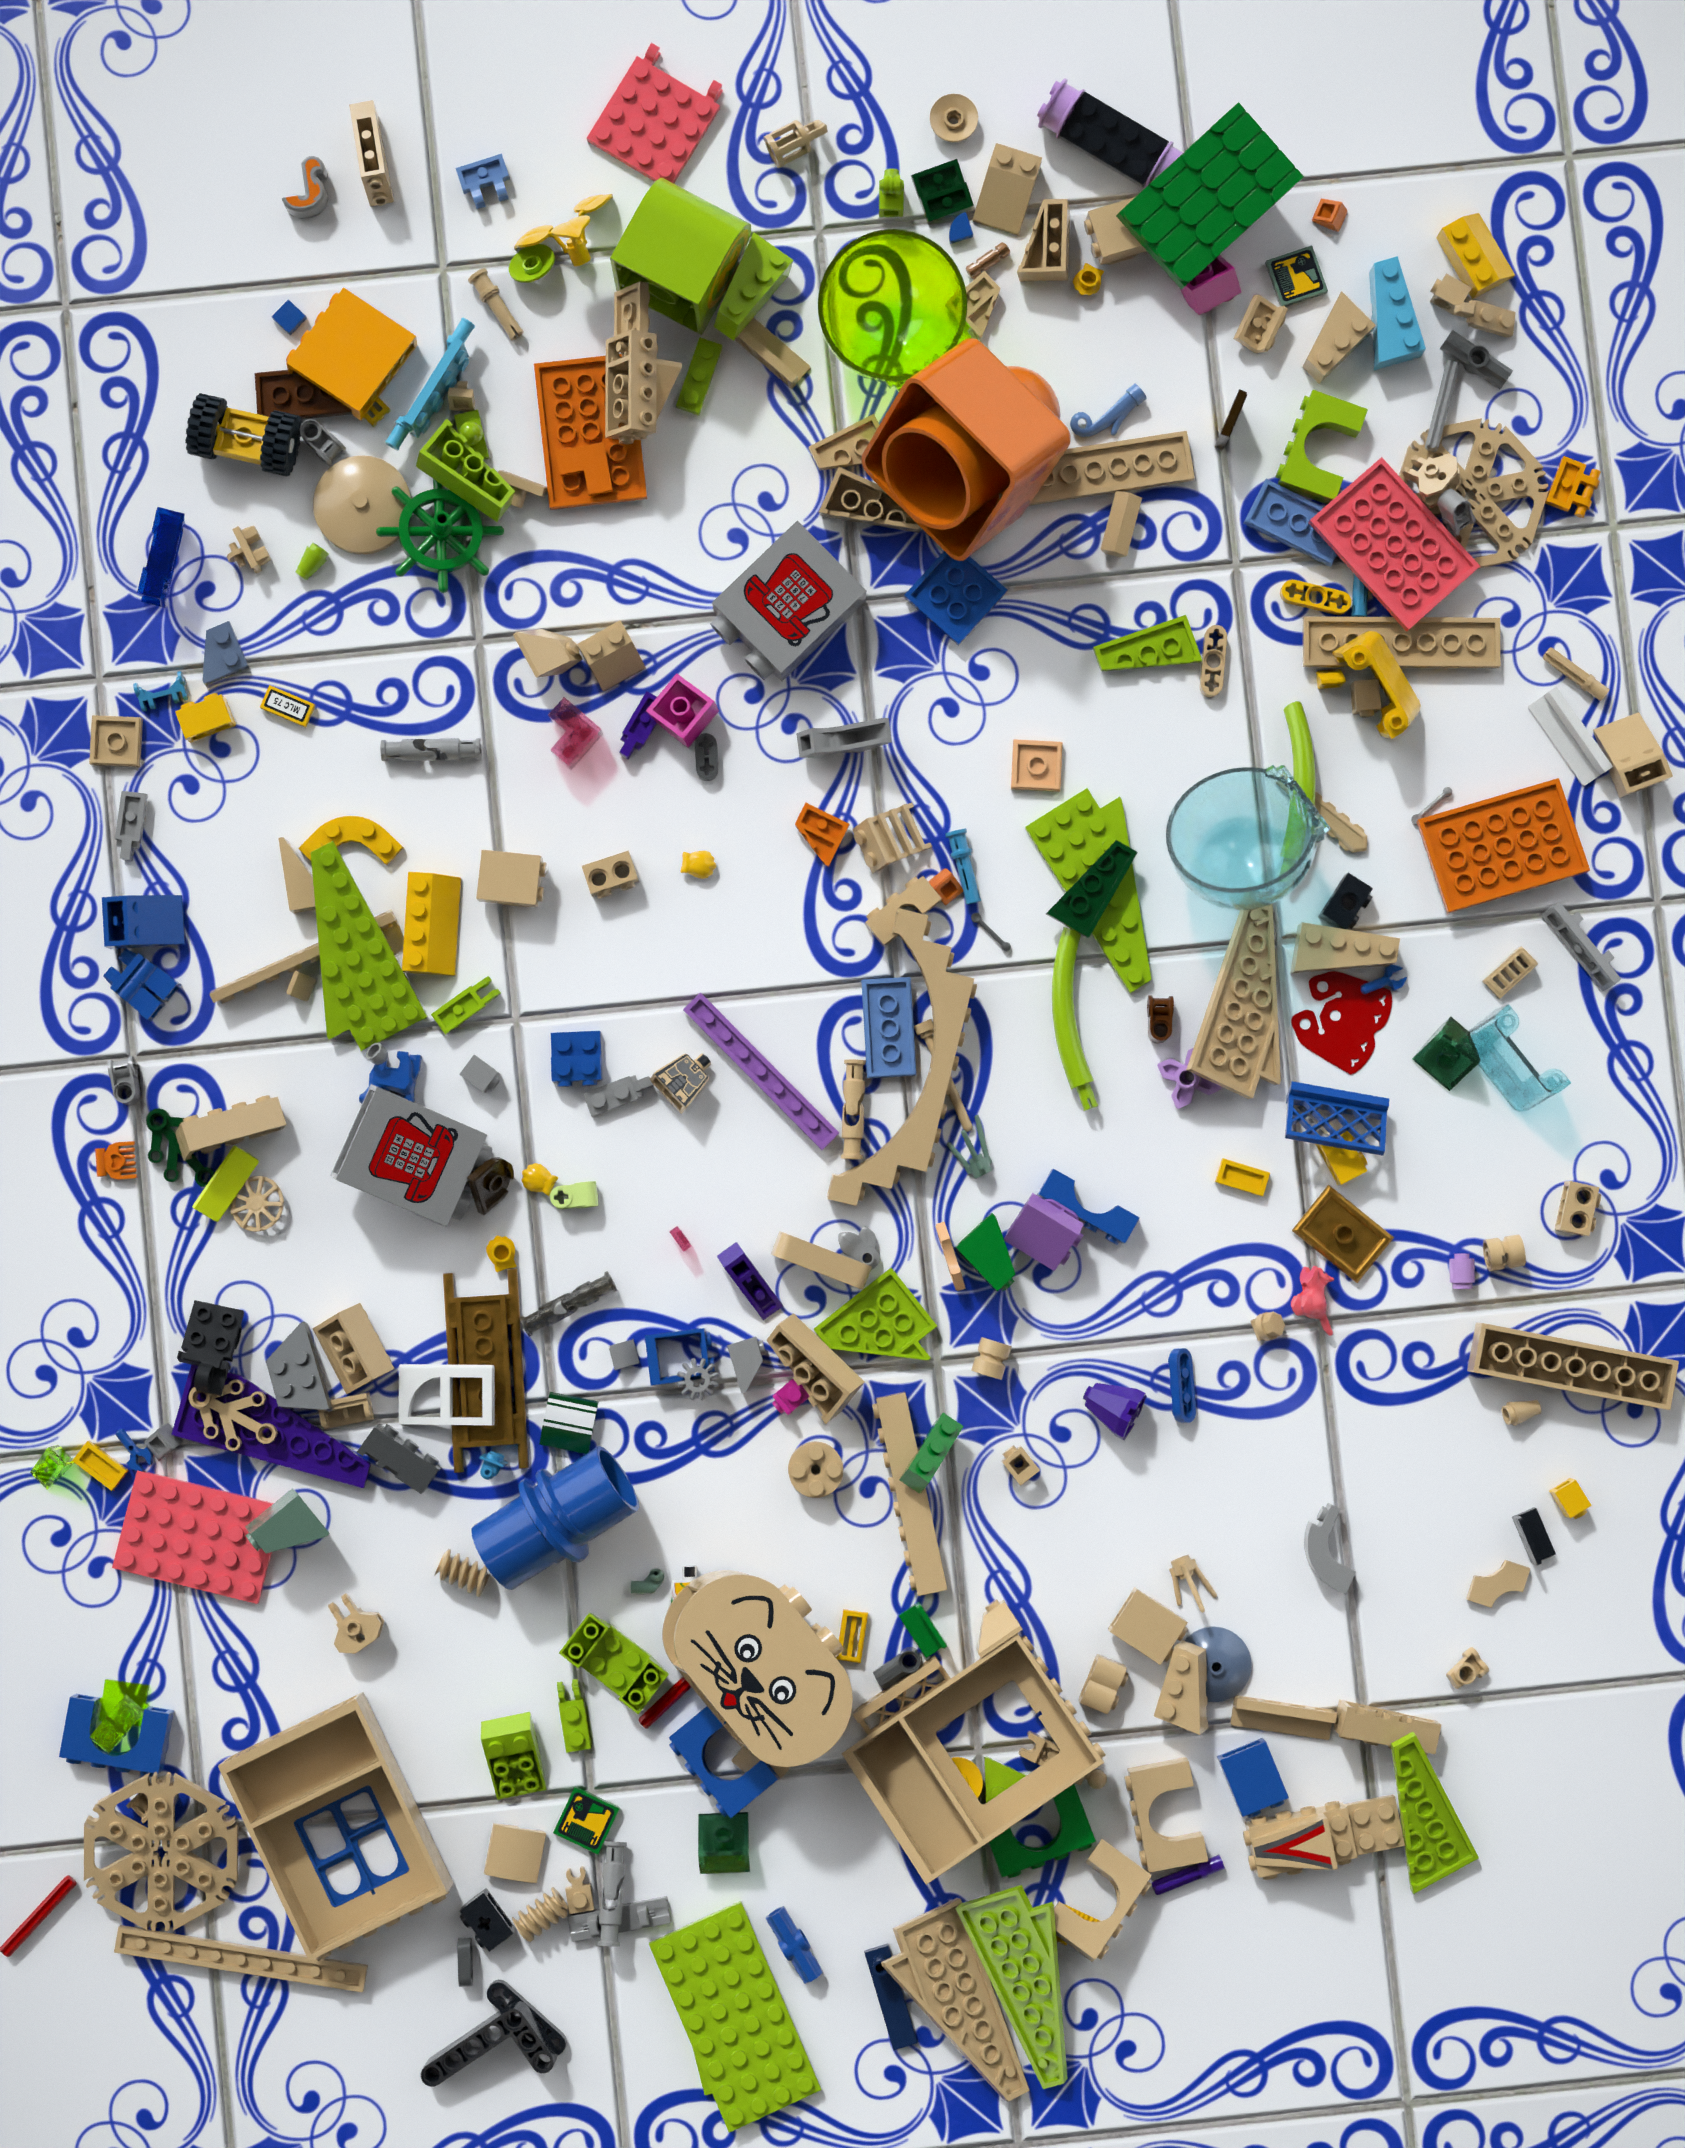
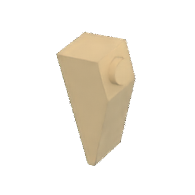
(297, 879)

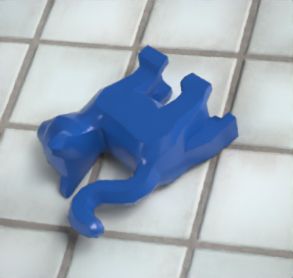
(397, 1080)

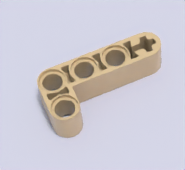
(821, 1260)

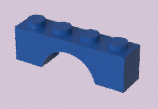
(1115, 1223)

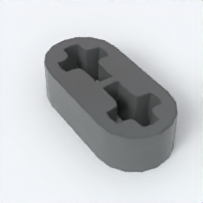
(700, 757)
(465, 1962)

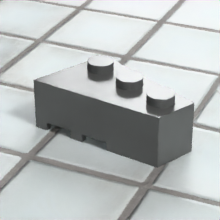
(400, 1457)

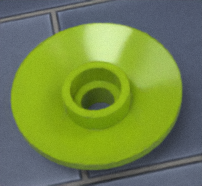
(531, 263)

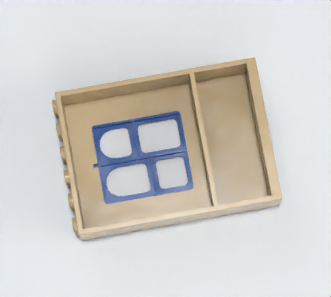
(315, 1771)

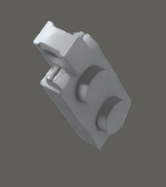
(130, 823)
(615, 1094)

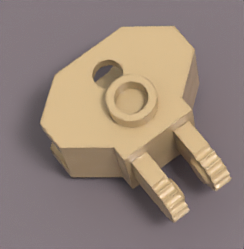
(1434, 476)
(349, 1627)

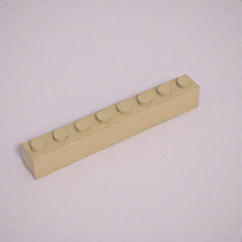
(911, 1506)

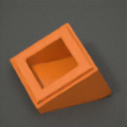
(1330, 214)
(946, 886)

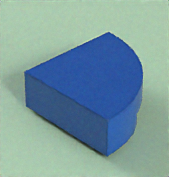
(960, 229)

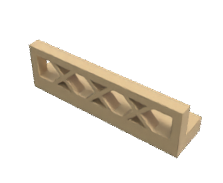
(885, 1696)

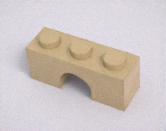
(918, 895)

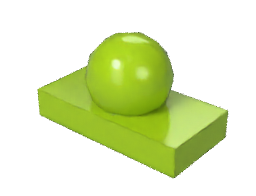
(471, 428)

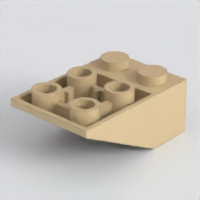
(1633, 754)

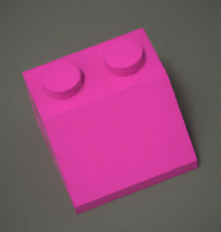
(1212, 286)
(683, 710)

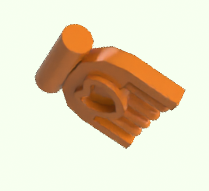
(112, 1161)

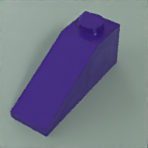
(749, 1281)

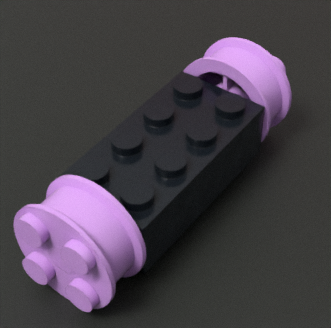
(1106, 134)

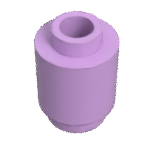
(1462, 1271)

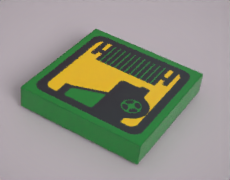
(586, 1820)

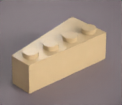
(1338, 949)
(815, 1366)

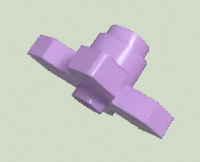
(1185, 1089)

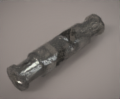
(580, 1297)

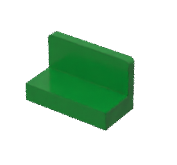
(922, 1629)

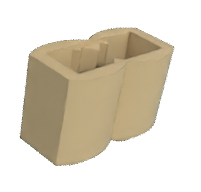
(1103, 1683)

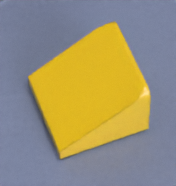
(1330, 678)

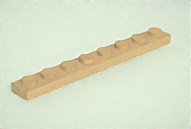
(291, 963)

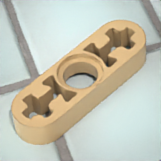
(1218, 679)

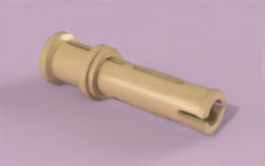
(490, 295)

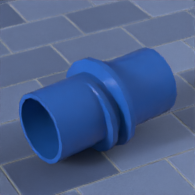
(554, 1518)

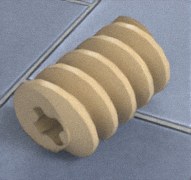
(463, 1573)
(541, 1915)

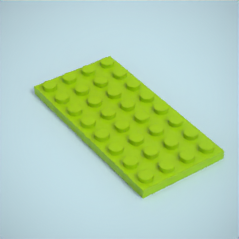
(734, 2016)

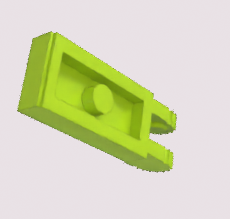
(463, 1006)
(573, 1719)

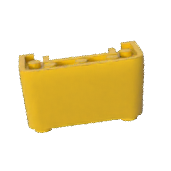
(1372, 651)

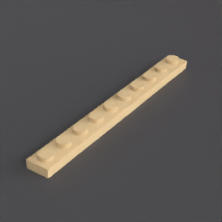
(240, 1958)

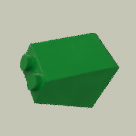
(988, 1254)

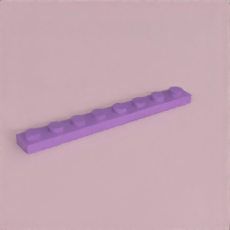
(761, 1071)

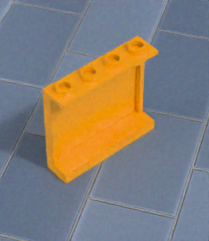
(352, 352)

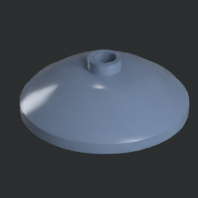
(1234, 1658)

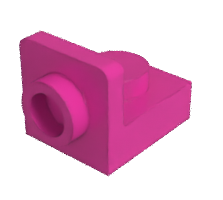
(789, 1397)

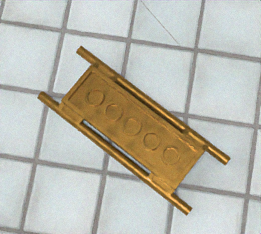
(485, 1341)

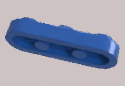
(1182, 1385)

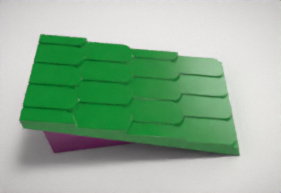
(1209, 196)

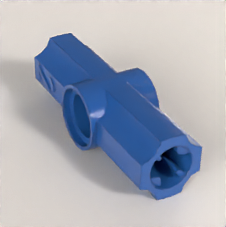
(794, 1944)

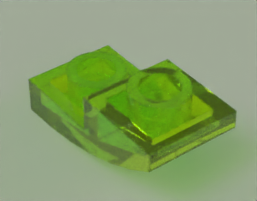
(117, 1724)

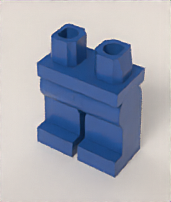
(135, 978)

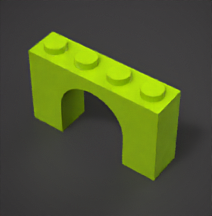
(1319, 412)

